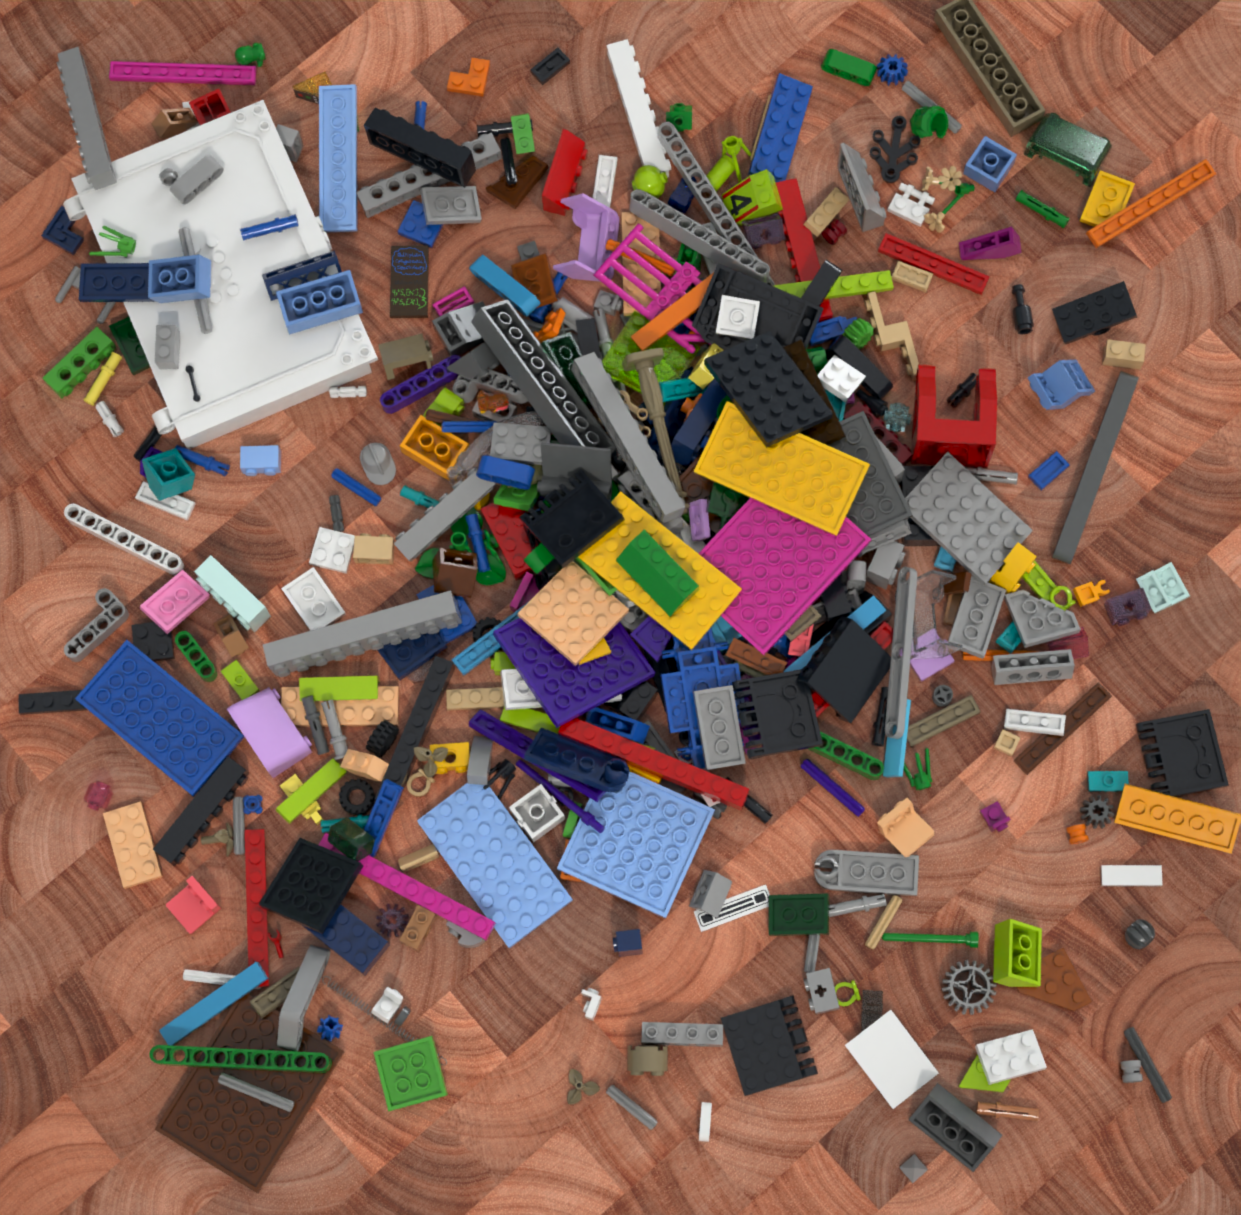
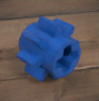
(329, 1028)

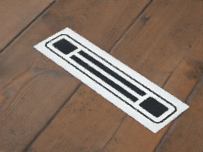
(735, 908)

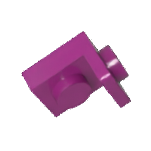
(995, 817)

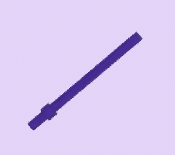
(586, 817)

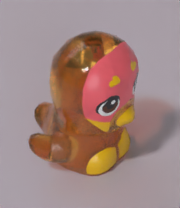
(494, 403)

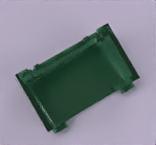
(1069, 146)

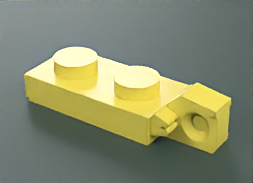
(290, 787)

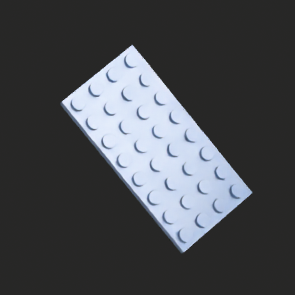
(495, 861)

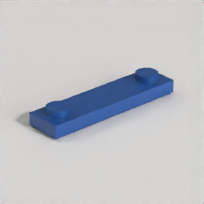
(382, 812)

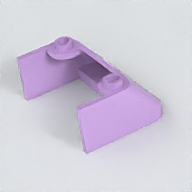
(597, 226)

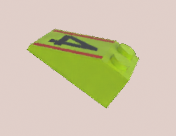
(753, 197)

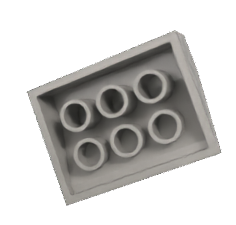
(860, 189)

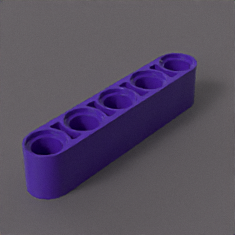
(418, 392)

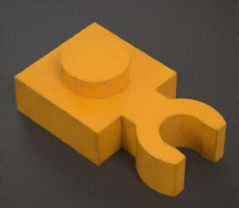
(1089, 593)

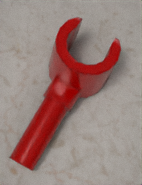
(276, 941)

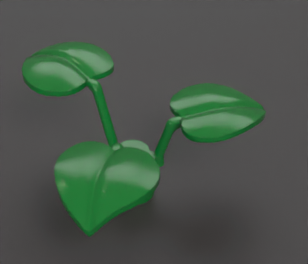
(459, 542)

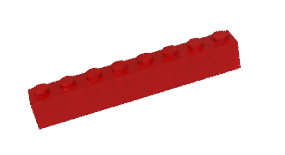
(799, 238)

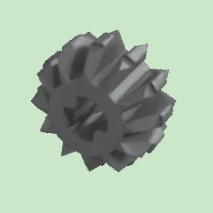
(1093, 818)

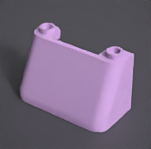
(270, 731)

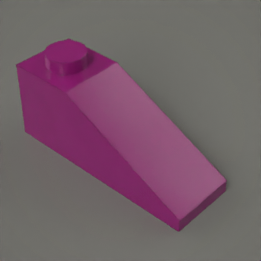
(991, 245)

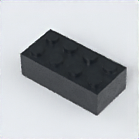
(911, 477)

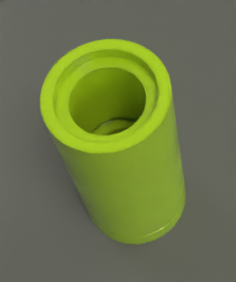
(721, 172)

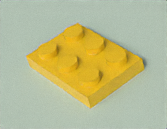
(1106, 199)

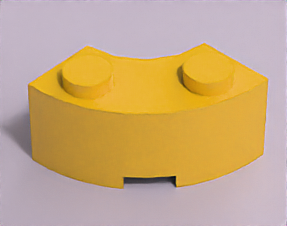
(1016, 565)

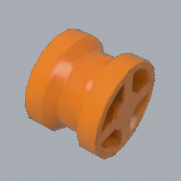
(1077, 834)

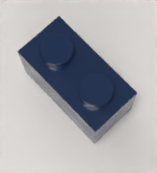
(628, 943)

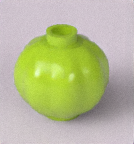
(650, 180)

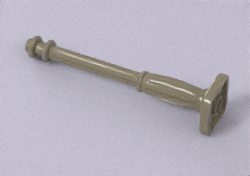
(644, 363)

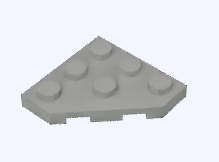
(1039, 619)

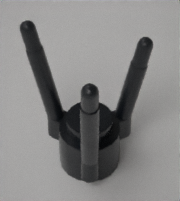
(502, 770)

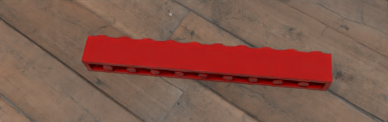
(657, 763)

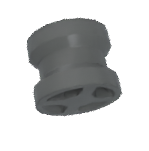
(943, 692)

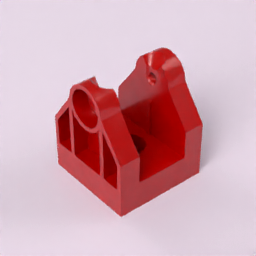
(965, 440)

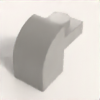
(467, 939)

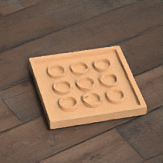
(573, 613)

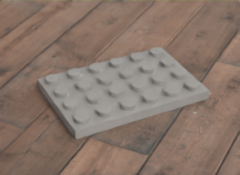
(965, 518)

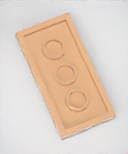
(132, 845)

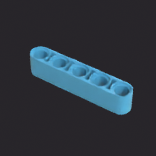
(504, 285)

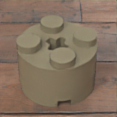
(648, 1059)

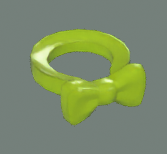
(1070, 601)
(856, 996)

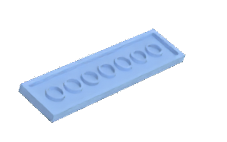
(338, 158)

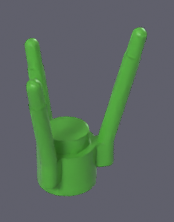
(125, 244)

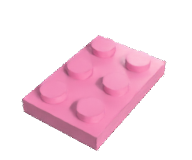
(174, 601)

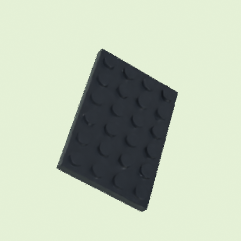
(768, 389)

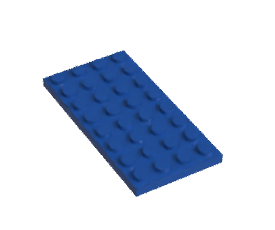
(160, 718)

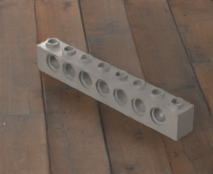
(407, 191)

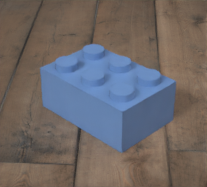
(179, 279)

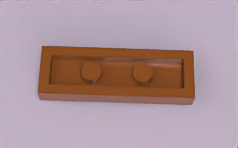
(753, 658)

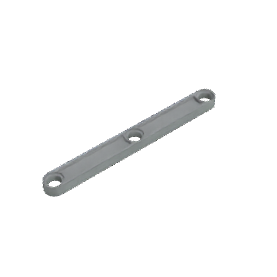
(901, 665)

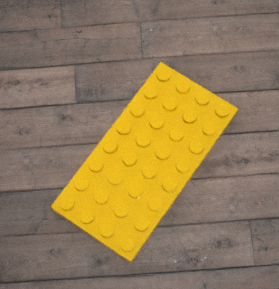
(790, 476)
(700, 611)

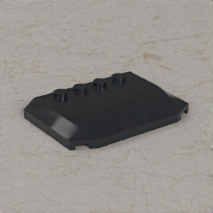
(779, 312)

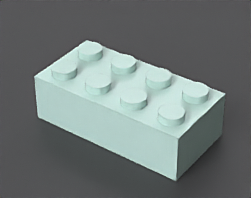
(232, 593)

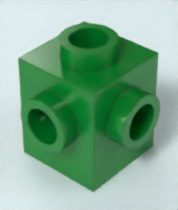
(680, 116)

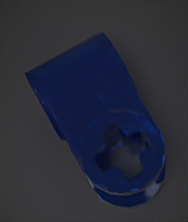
(681, 196)

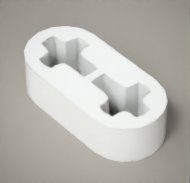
(705, 1121)

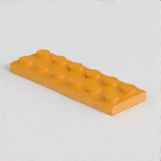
(1178, 818)

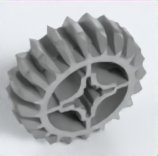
(978, 989)

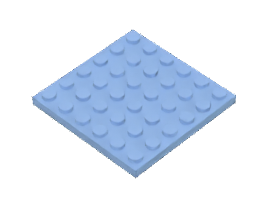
(644, 843)

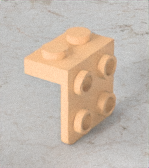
(905, 828)

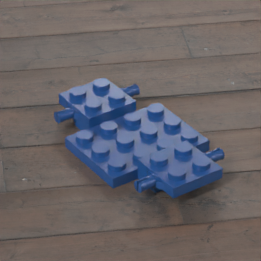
(697, 671)

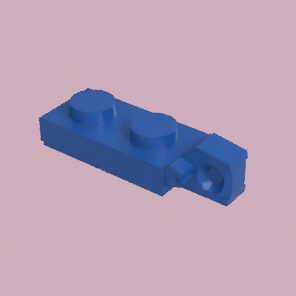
(830, 329)

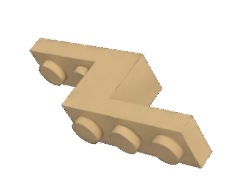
(892, 335)

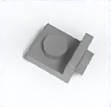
(609, 302)

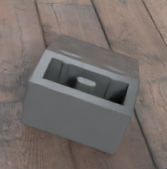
(457, 330)

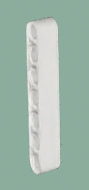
(117, 533)

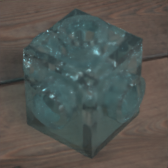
(894, 422)

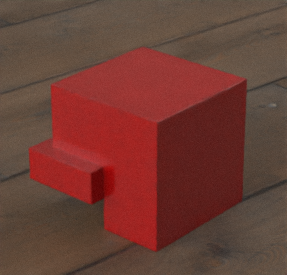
(209, 107)

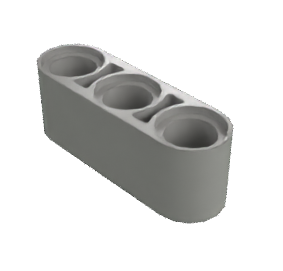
(196, 179)

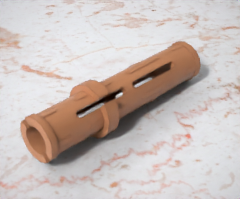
(983, 1108)

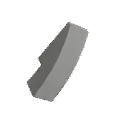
(480, 760)

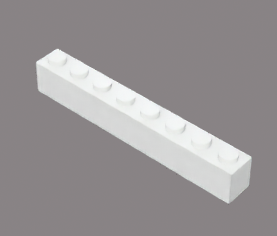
(637, 105)

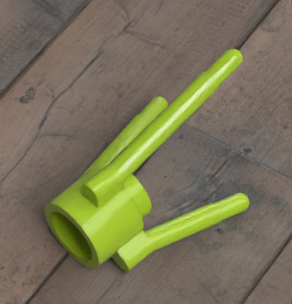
(732, 146)

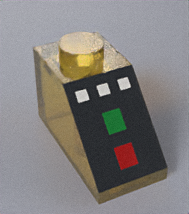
(309, 89)

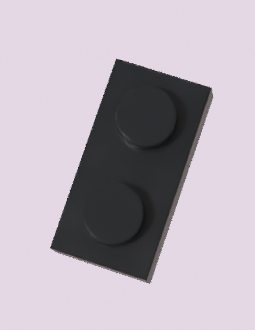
(550, 66)

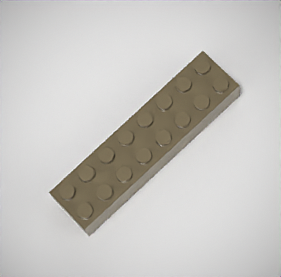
(989, 65)

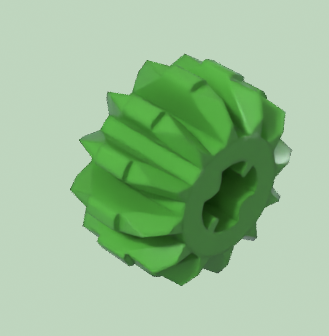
(859, 332)

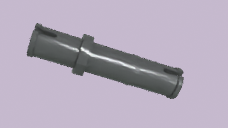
(312, 716)

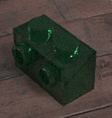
(351, 839)

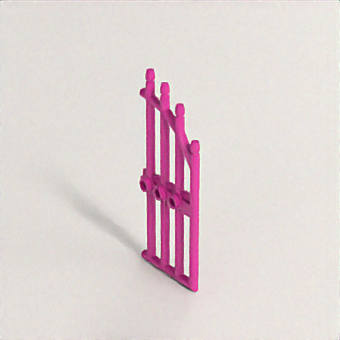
(667, 296)

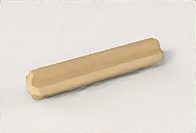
(883, 922)

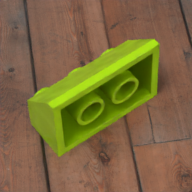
(1017, 954)

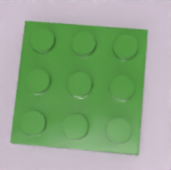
(410, 1073)

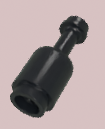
(1021, 313)

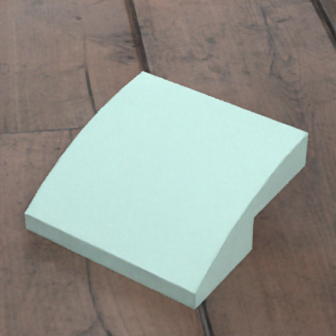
(1163, 587)

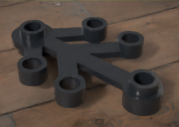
(894, 151)

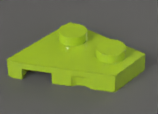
(976, 1079)

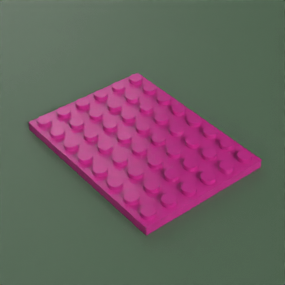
(778, 566)

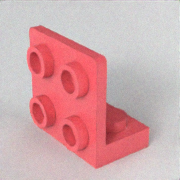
(193, 906)

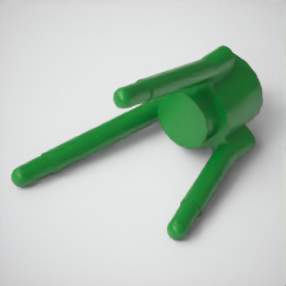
(922, 779)

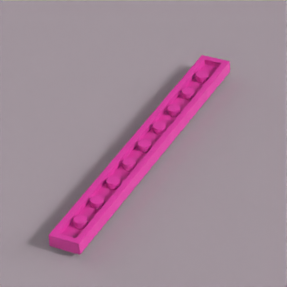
(421, 894)

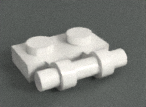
(908, 209)

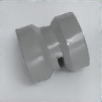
(1131, 1071)

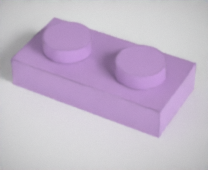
(699, 520)

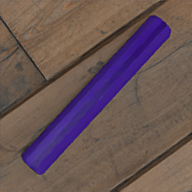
(832, 787)

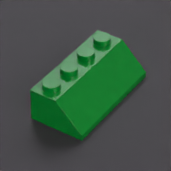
(657, 573)

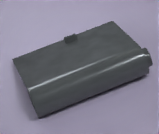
(562, 461)

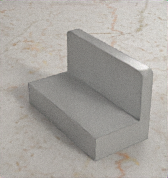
(710, 893)

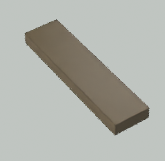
(942, 720)

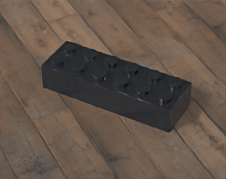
(420, 147)

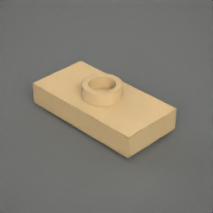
(912, 276)

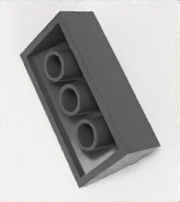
(955, 1127)

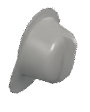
(378, 463)

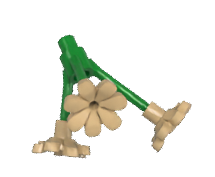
(951, 181)

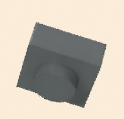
(528, 250)

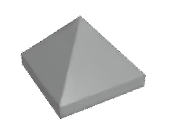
(913, 1168)

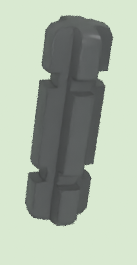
(336, 513)

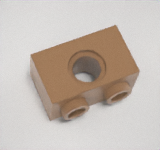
(418, 928)

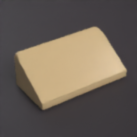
(418, 858)

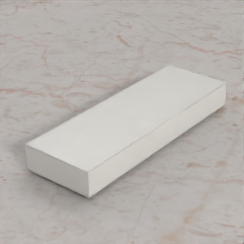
(605, 179)
(174, 505)
(1034, 722)
(1131, 875)

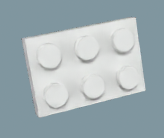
(313, 600)
(1010, 1057)

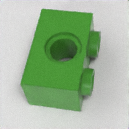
(522, 133)

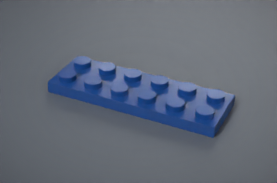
(781, 127)

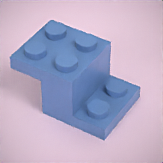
(1061, 384)

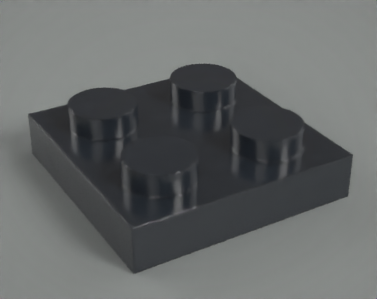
(153, 641)

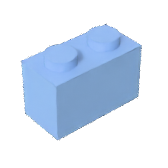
(260, 460)

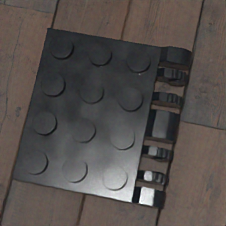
(572, 520)
(782, 714)
(1185, 751)
(764, 1047)

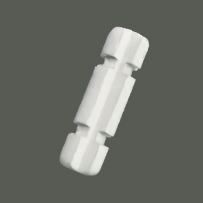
(344, 392)

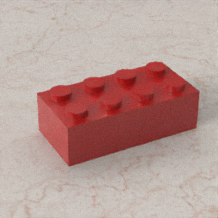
(510, 536)

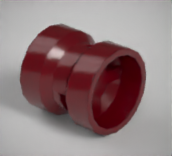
(834, 231)

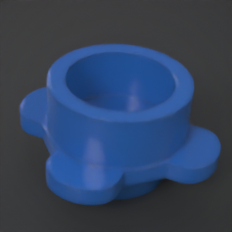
(248, 800)

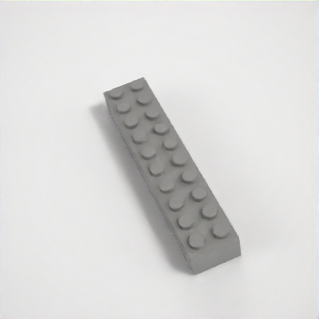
(362, 634)

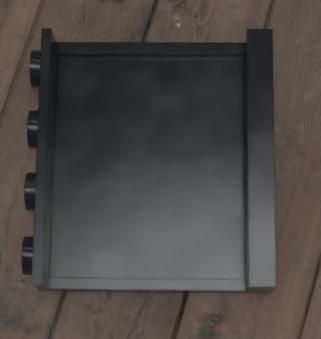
(846, 668)

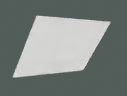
(891, 1059)

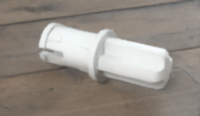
(109, 419)

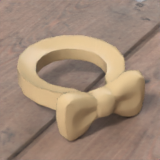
(428, 783)

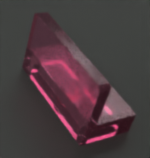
(1077, 643)

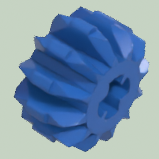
(897, 72)

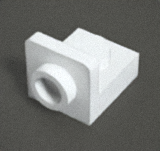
(388, 1005)
(591, 1006)

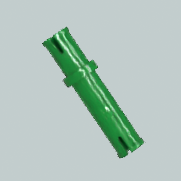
(1049, 213)

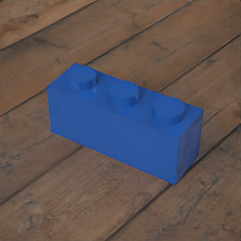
(618, 724)

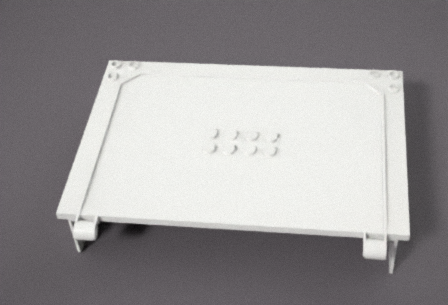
(249, 359)

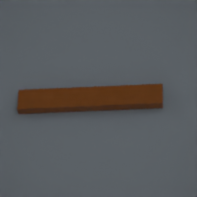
(1075, 717)

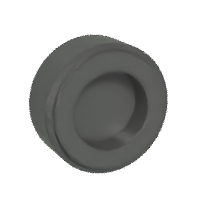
(402, 1016)

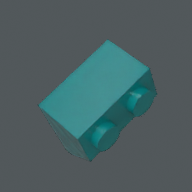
(168, 474)

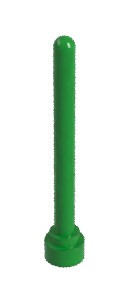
(971, 939)

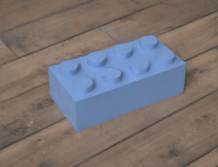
(319, 302)

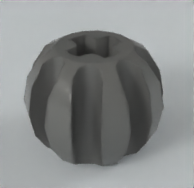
(1140, 934)

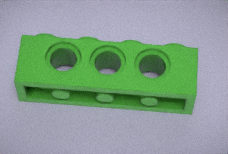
(81, 352)

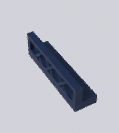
(298, 269)

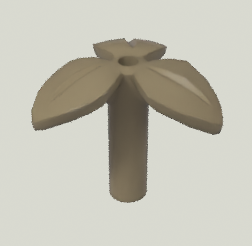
(425, 754)
(221, 836)
(589, 1088)

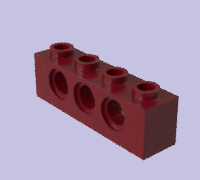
(890, 439)

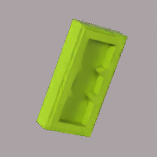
(239, 680)

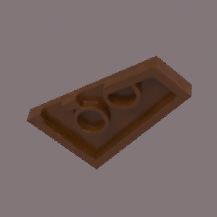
(527, 176)

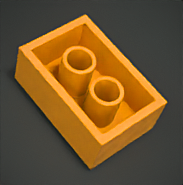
(432, 447)

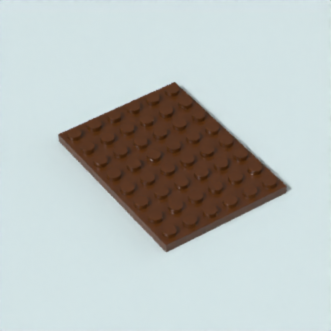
(235, 1129)

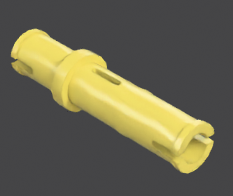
(102, 379)

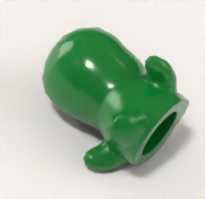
(248, 54)

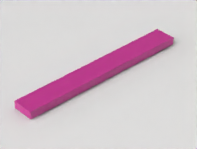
(182, 73)

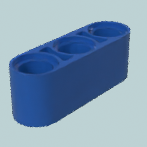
(505, 472)

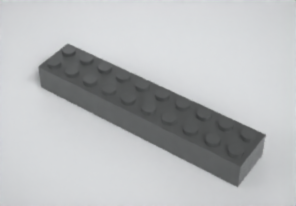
(539, 377)

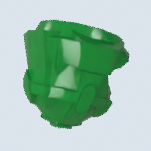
(929, 120)

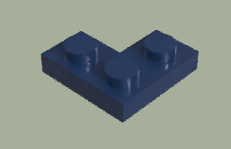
(59, 232)

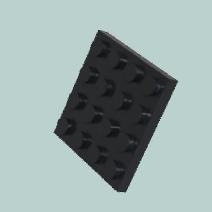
(311, 885)

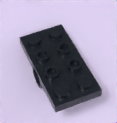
(1094, 313)

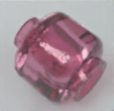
(98, 795)

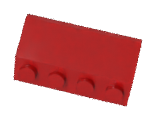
(564, 172)

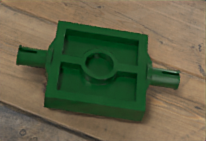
(724, 502)

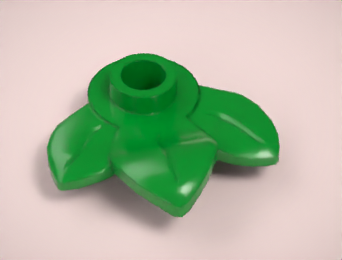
(490, 544)

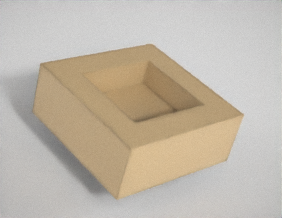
(1007, 742)

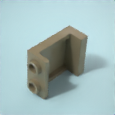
(404, 353)

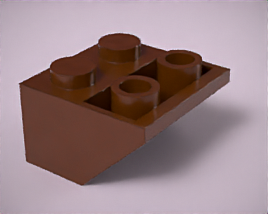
(454, 572)

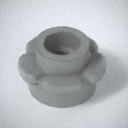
(168, 176)

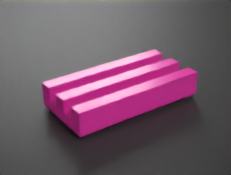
(470, 301)

